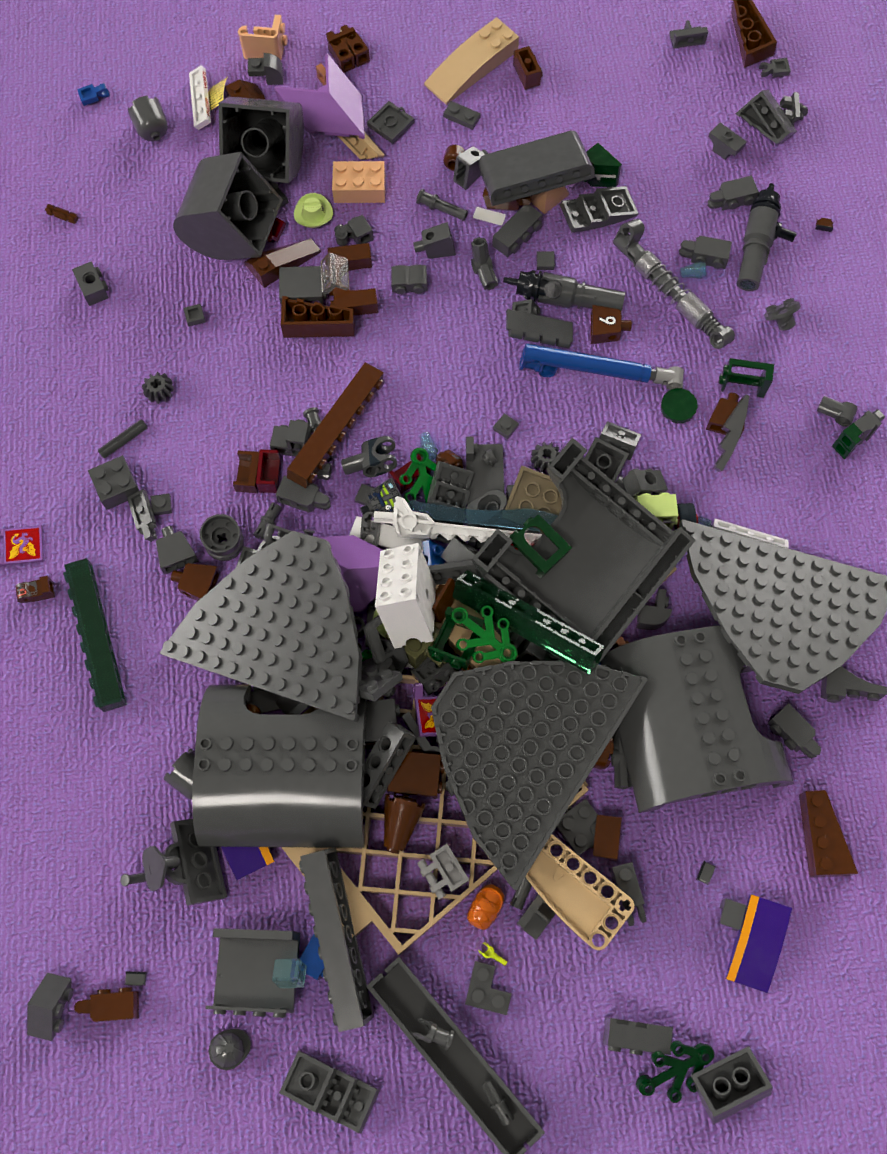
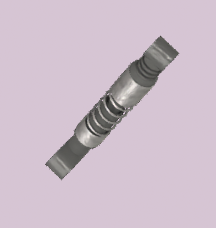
(687, 304)

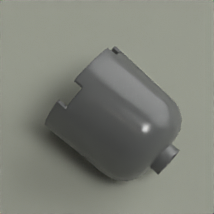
(148, 118)
(182, 775)

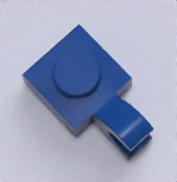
(90, 94)

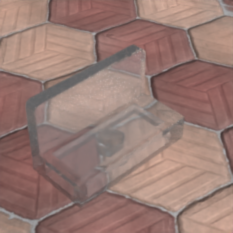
(334, 273)

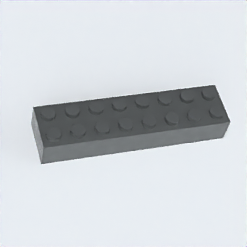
(337, 947)

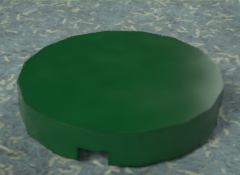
(678, 405)

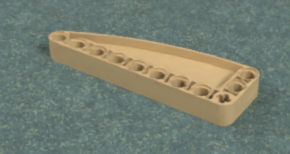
(574, 900)

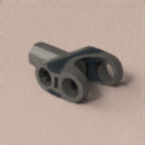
(372, 458)

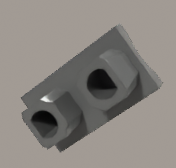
(795, 110)

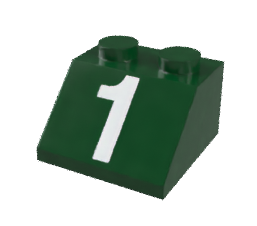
(606, 167)

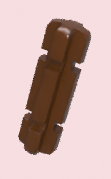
(61, 213)

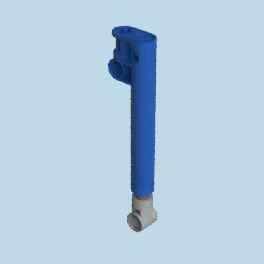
(548, 360)

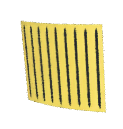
(216, 94)

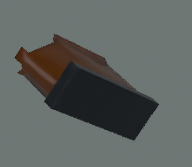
(824, 224)

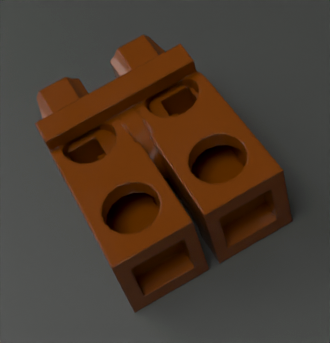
(347, 48)

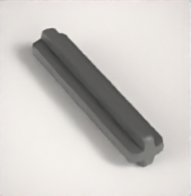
(122, 438)

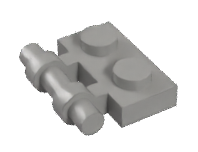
(449, 868)

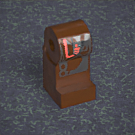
(35, 590)

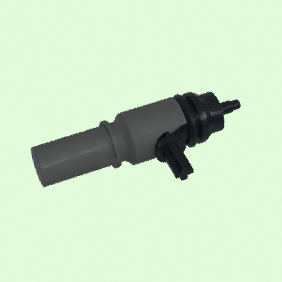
(759, 237)
(564, 291)

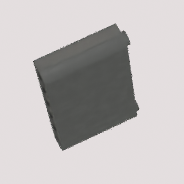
(535, 167)

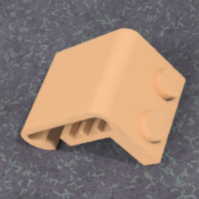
(263, 40)

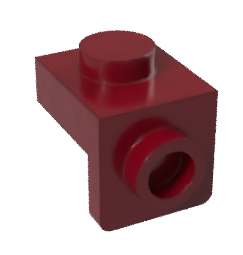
(276, 230)

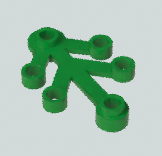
(424, 479)
(487, 636)

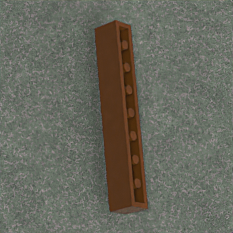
(334, 426)

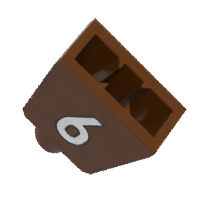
(607, 324)

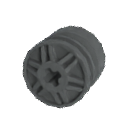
(221, 527)

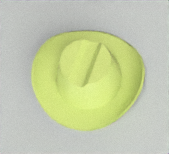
(313, 210)

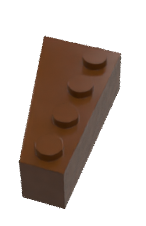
(752, 33)
(315, 320)
(823, 837)

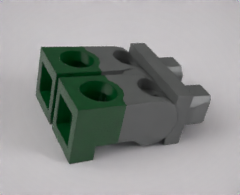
(858, 432)

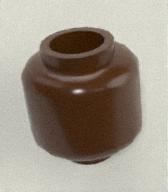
(451, 154)
(450, 458)

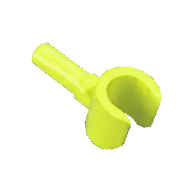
(491, 954)

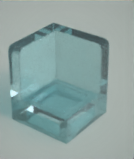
(289, 973)

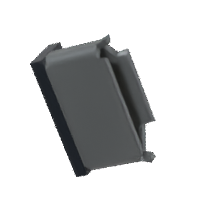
(705, 873)
(135, 978)

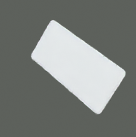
(489, 216)

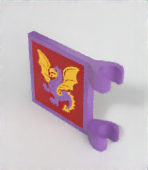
(22, 545)
(423, 711)

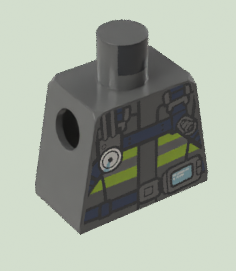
(381, 498)

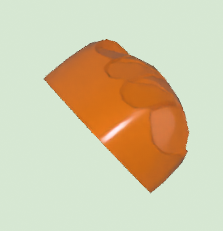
(486, 906)

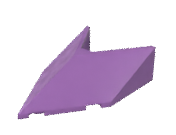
(332, 108)
(359, 568)

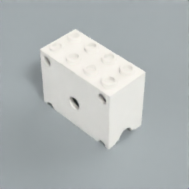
(405, 595)

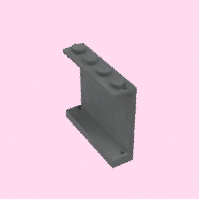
(247, 970)

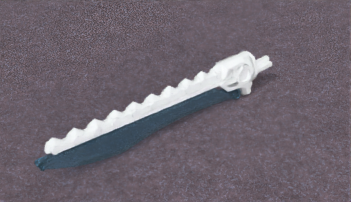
(420, 525)

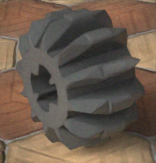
(157, 387)
(541, 452)

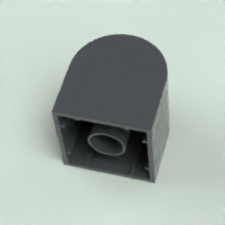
(266, 134)
(227, 209)

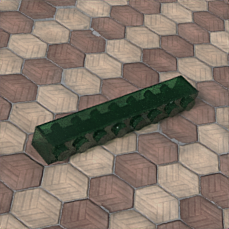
(529, 622)
(95, 635)

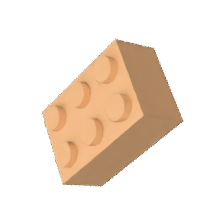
(358, 182)

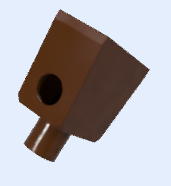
(722, 412)
(196, 579)

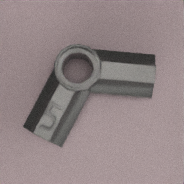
(483, 264)

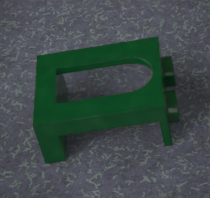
(763, 382)
(522, 545)
(437, 650)

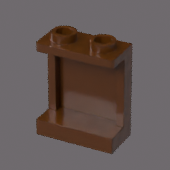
(418, 776)

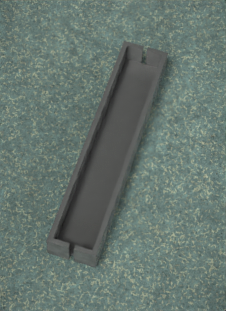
(459, 1067)

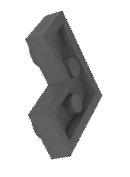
(480, 991)

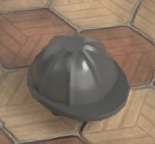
(229, 1049)

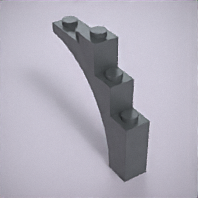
(842, 682)

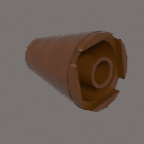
(400, 820)

